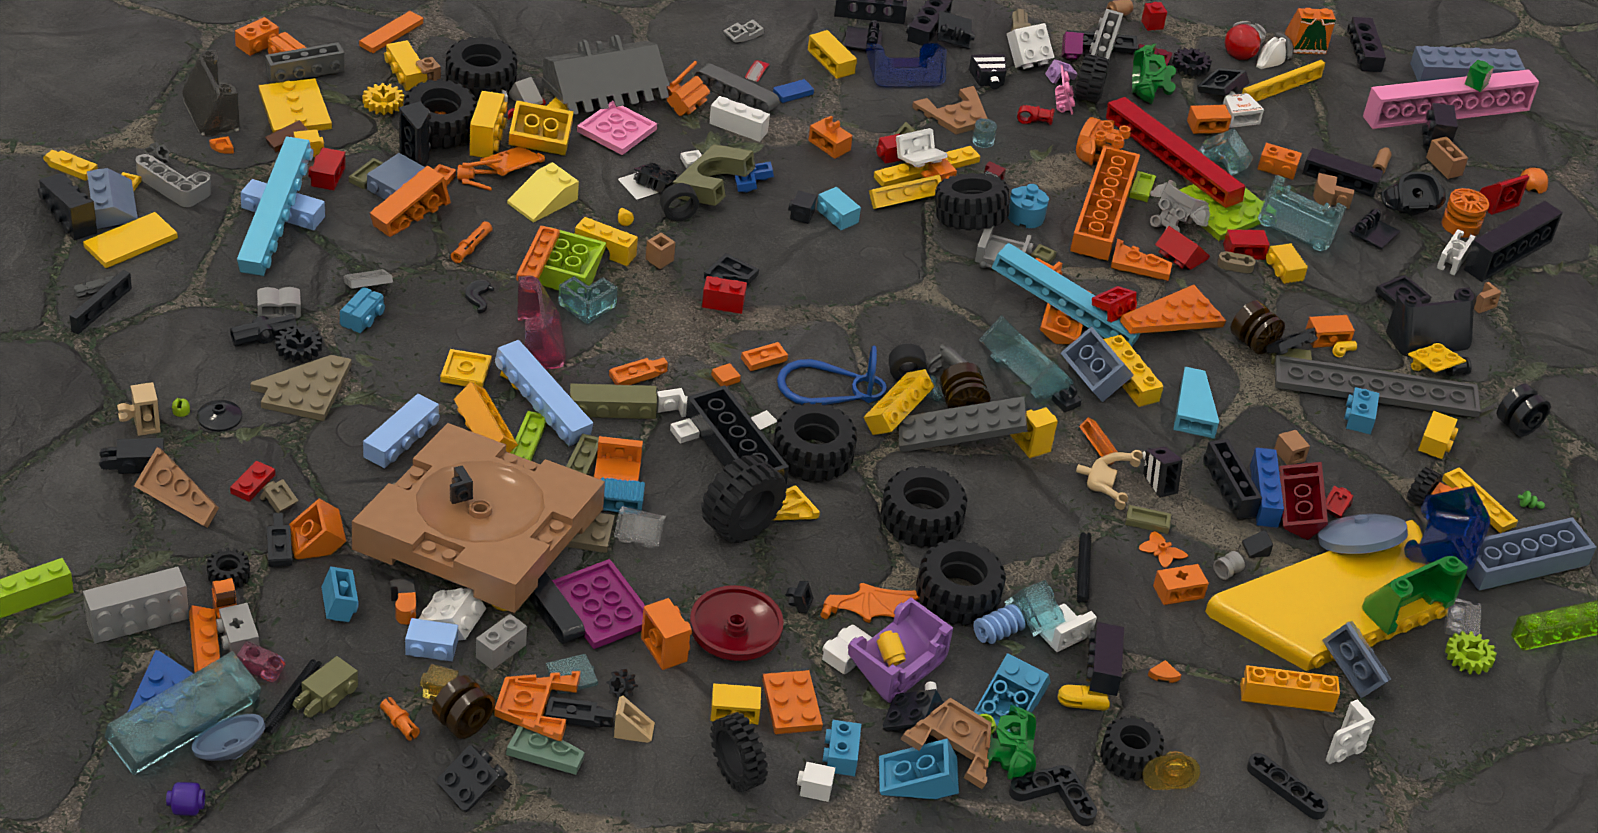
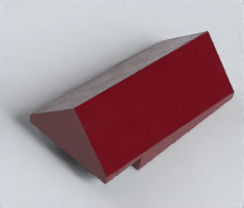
(1303, 498)

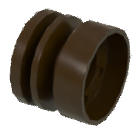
(1257, 326)
(963, 385)

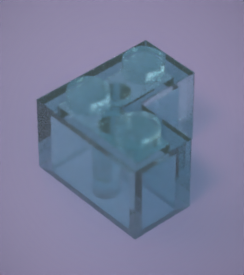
(1229, 149)
(587, 301)
(1038, 607)

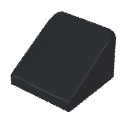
(1258, 545)

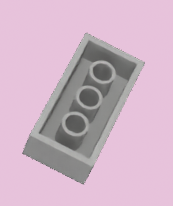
(136, 604)

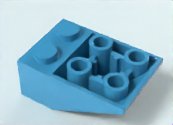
(1013, 684)

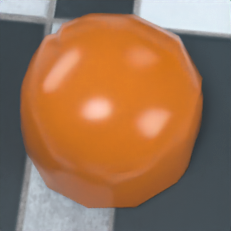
(1537, 180)

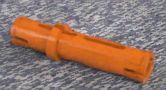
(460, 253)

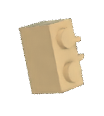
(143, 409)

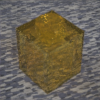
(436, 679)

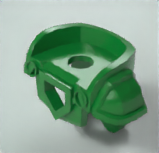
(1147, 76)
(1015, 747)

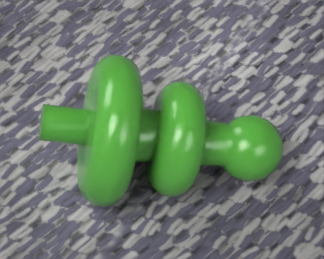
(1526, 499)

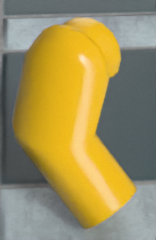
(1342, 346)

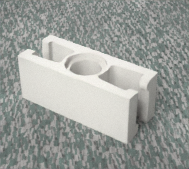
(1455, 252)

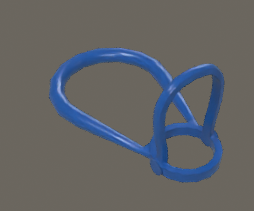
(804, 363)

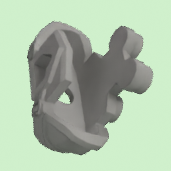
(1178, 207)

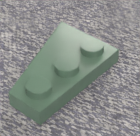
(545, 751)

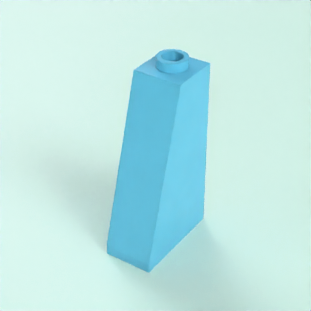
(1195, 405)

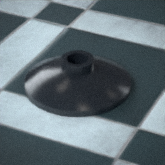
(219, 415)

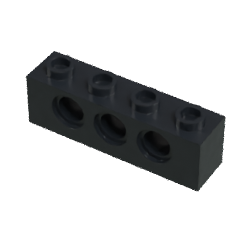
(877, 12)
(926, 21)
(1366, 44)

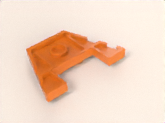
(525, 701)

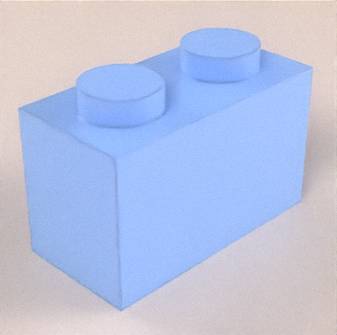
(431, 639)

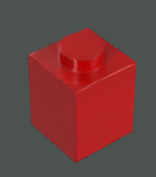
(1154, 16)
(888, 149)

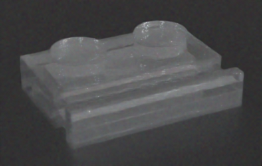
(1463, 617)

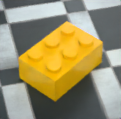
(488, 124)
(540, 128)

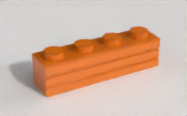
(1097, 437)

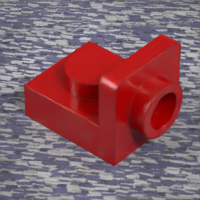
(1338, 501)

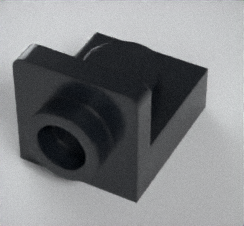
(461, 486)

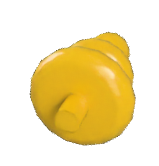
(625, 217)

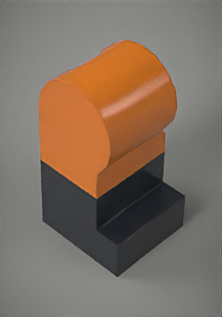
(404, 594)

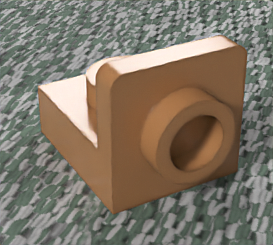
(429, 67)
(1487, 298)

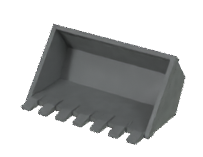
(606, 74)

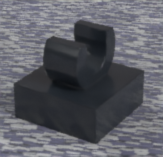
(1067, 399)
(800, 596)

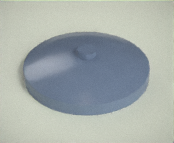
(1363, 533)

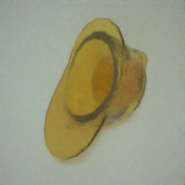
(1171, 771)

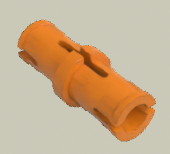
(399, 718)

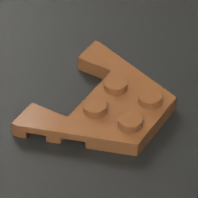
(955, 117)
(965, 731)

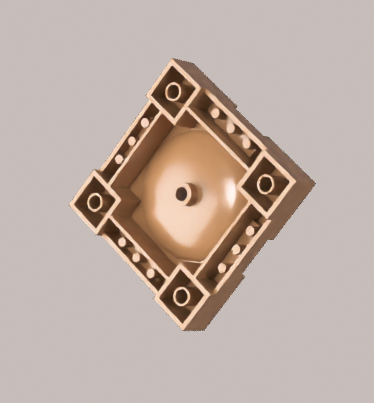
(490, 543)

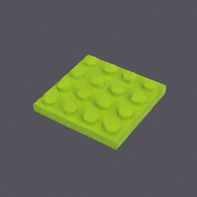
(1236, 217)

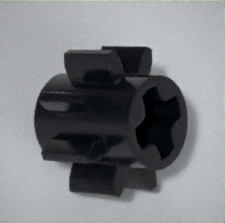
(622, 677)

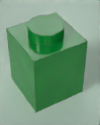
(1479, 75)

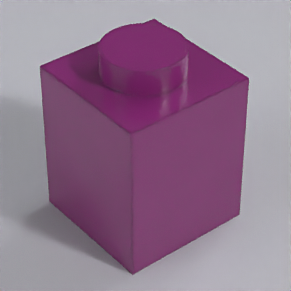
(1072, 45)

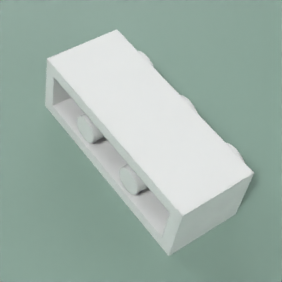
(739, 118)

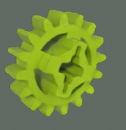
(1470, 652)

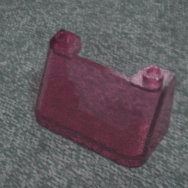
(542, 323)

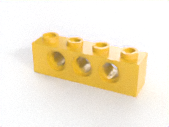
(898, 402)

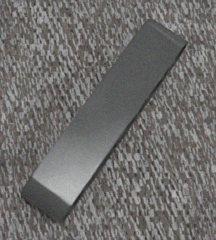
(737, 88)

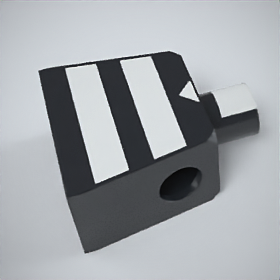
(988, 69)
(1162, 470)

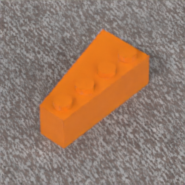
(411, 201)

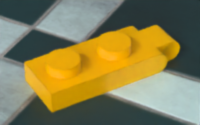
(69, 164)

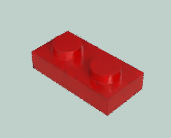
(252, 481)

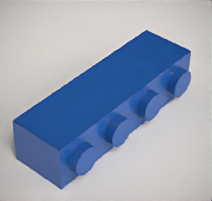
(1266, 478)

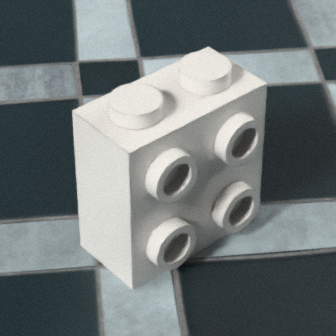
(1030, 46)

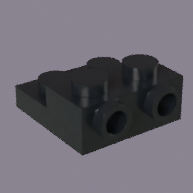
(1224, 81)

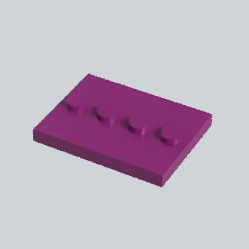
(602, 602)

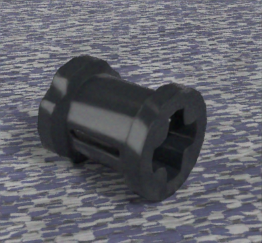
(1464, 368)

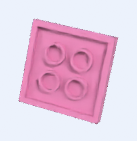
(617, 128)

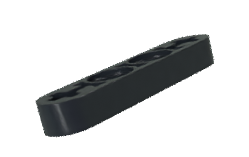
(1289, 783)

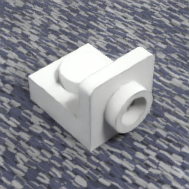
(672, 400)

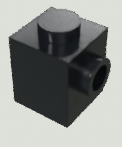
(802, 207)

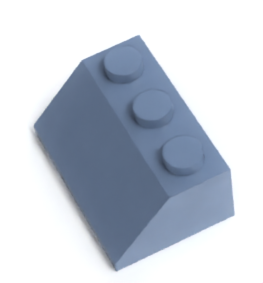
(112, 197)
(1356, 659)

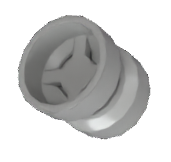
(1229, 565)

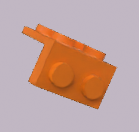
(618, 458)

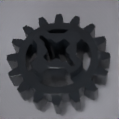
(1191, 61)
(298, 343)

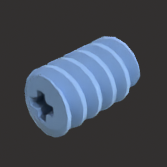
(999, 624)

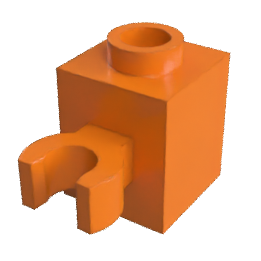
(941, 168)

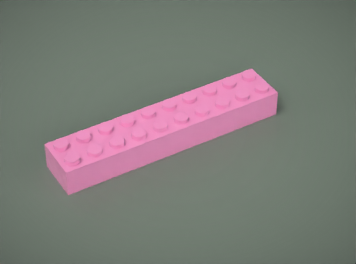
(1410, 101)

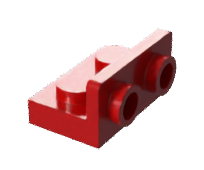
(1116, 302)

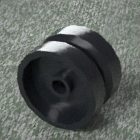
(1523, 410)

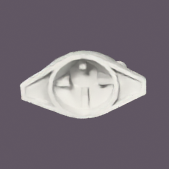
(1272, 53)

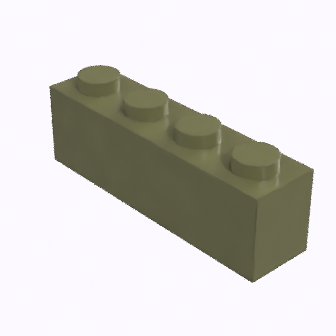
(615, 400)

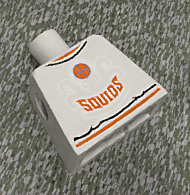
(1243, 110)

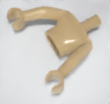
(1102, 477)

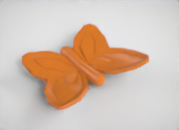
(1162, 549)

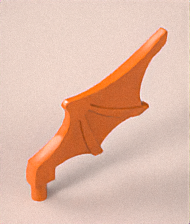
(867, 602)

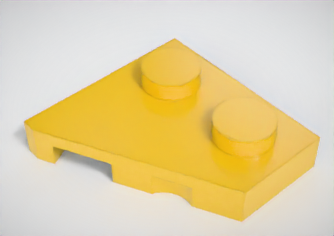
(797, 506)

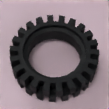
(742, 768)

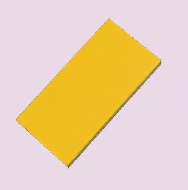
(130, 239)

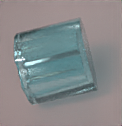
(984, 133)

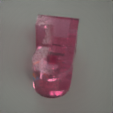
(261, 661)

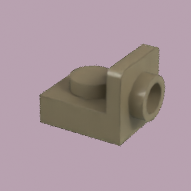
(279, 496)

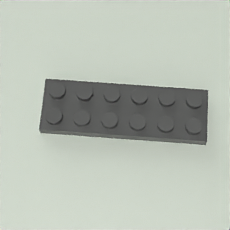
(963, 424)

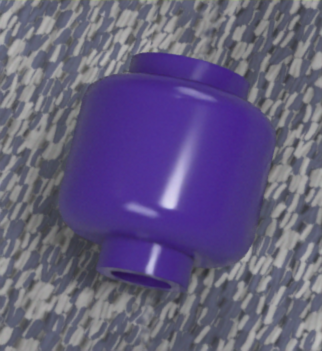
(186, 798)

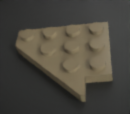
(305, 388)

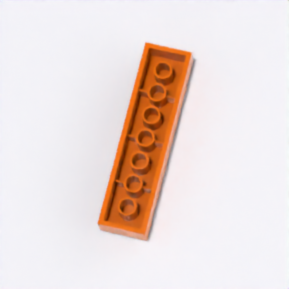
(1105, 203)

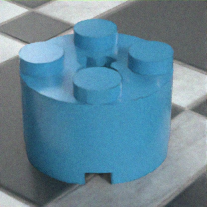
(1028, 206)

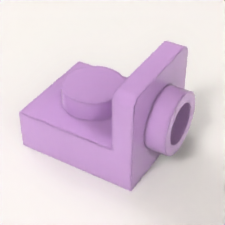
(1054, 71)

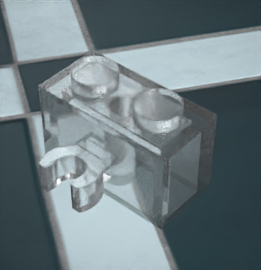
(639, 527)

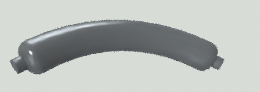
(1289, 45)

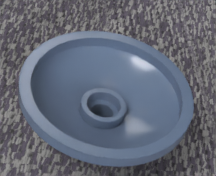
(229, 738)

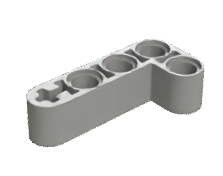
(172, 184)

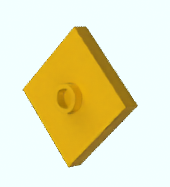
(465, 367)

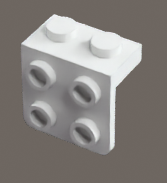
(918, 148)
(455, 607)
(1353, 734)

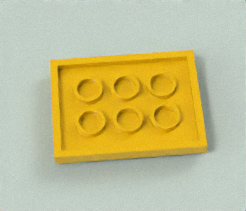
(295, 101)

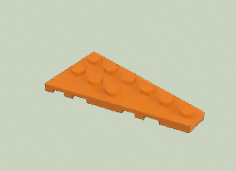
(1177, 311)

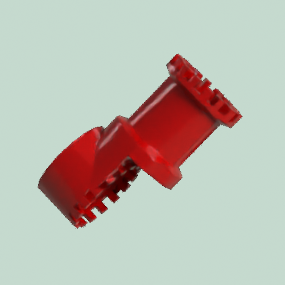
(1036, 113)

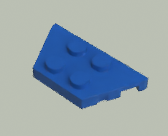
(159, 676)

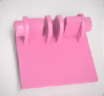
(1064, 94)

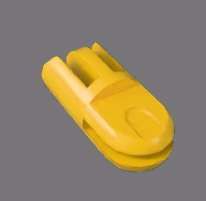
(1080, 697)

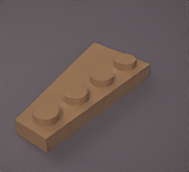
(173, 487)

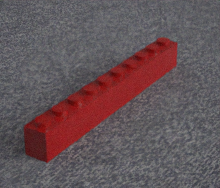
(1176, 152)

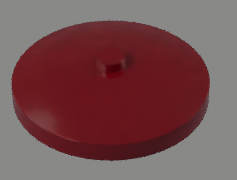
(736, 623)

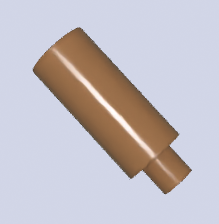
(1382, 159)

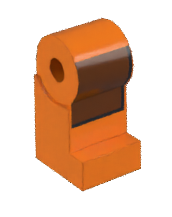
(223, 595)

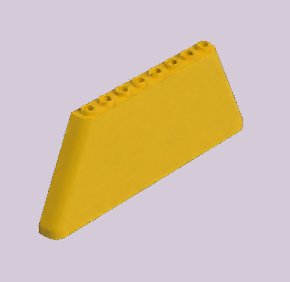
(1315, 597)

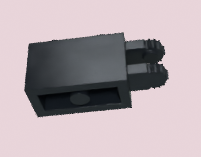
(129, 455)

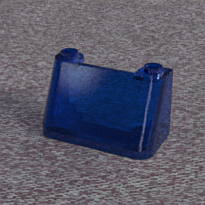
(921, 71)
(1454, 527)

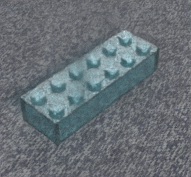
(182, 712)

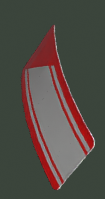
(756, 70)

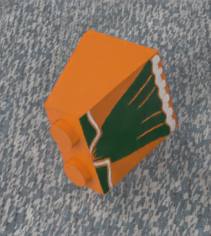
(1311, 30)

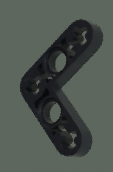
(1062, 786)

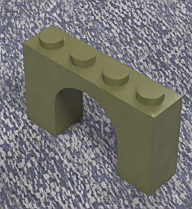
(714, 161)

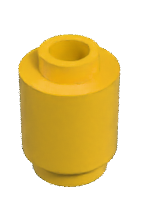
(891, 648)

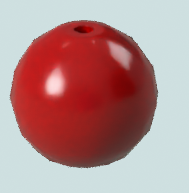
(1242, 42)

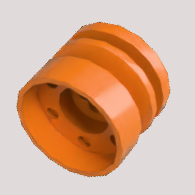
(1465, 212)

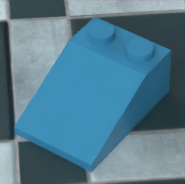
(921, 773)

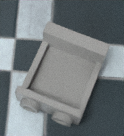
(991, 245)

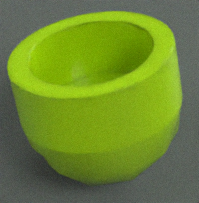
(184, 410)

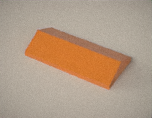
(1059, 326)

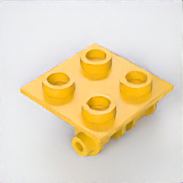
(1435, 358)

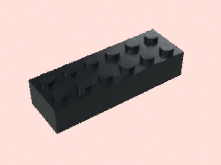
(1512, 241)
(730, 429)

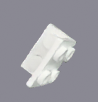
(1071, 631)

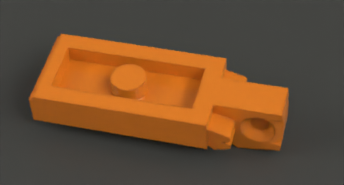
(638, 371)

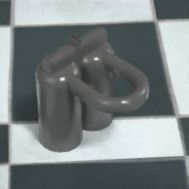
(948, 358)

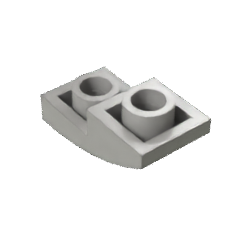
(744, 32)

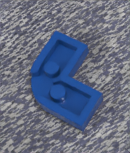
(762, 172)

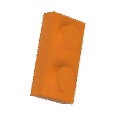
(764, 356)

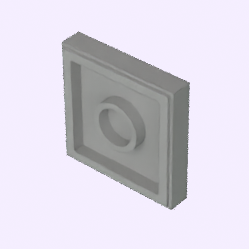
(368, 278)

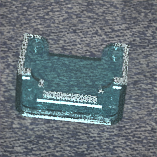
(1299, 215)

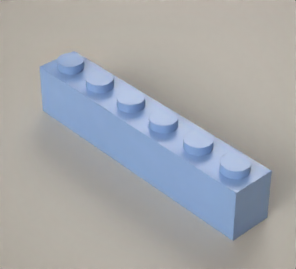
(543, 392)

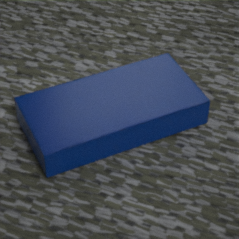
(793, 90)

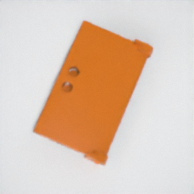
(514, 159)

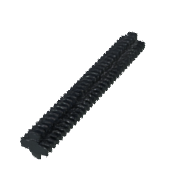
(1084, 567)
(286, 703)

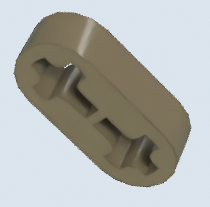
(1236, 262)

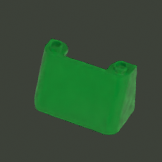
(1432, 582)

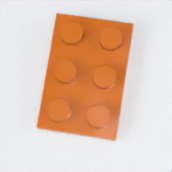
(792, 702)

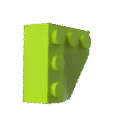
(572, 257)

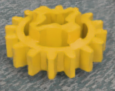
(383, 99)

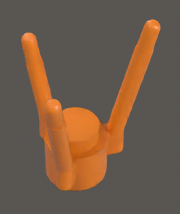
(675, 84)
(467, 171)

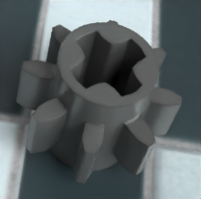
(158, 151)

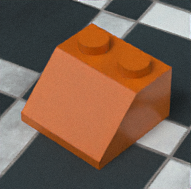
(317, 531)

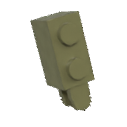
(327, 687)

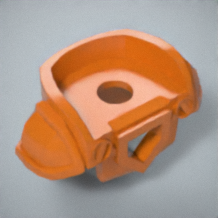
(1096, 135)

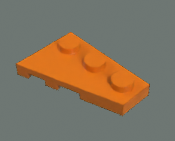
(1133, 261)

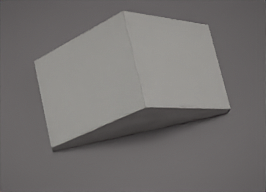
(525, 91)

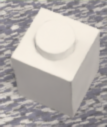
(816, 781)

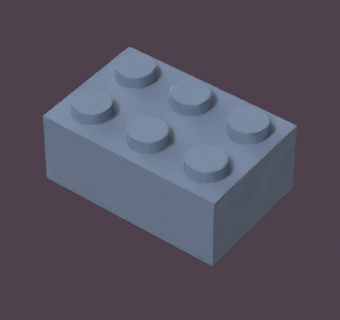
(1097, 364)

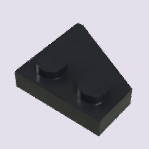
(732, 269)

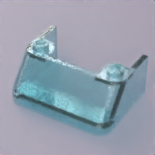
(1025, 359)

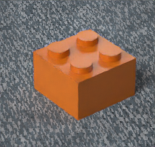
(665, 633)

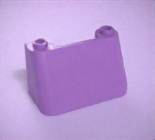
(925, 643)

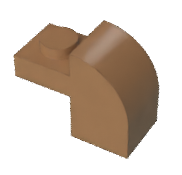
(1327, 192)

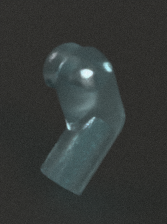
(935, 393)

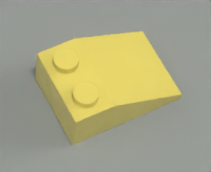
(545, 193)

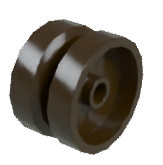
(463, 706)

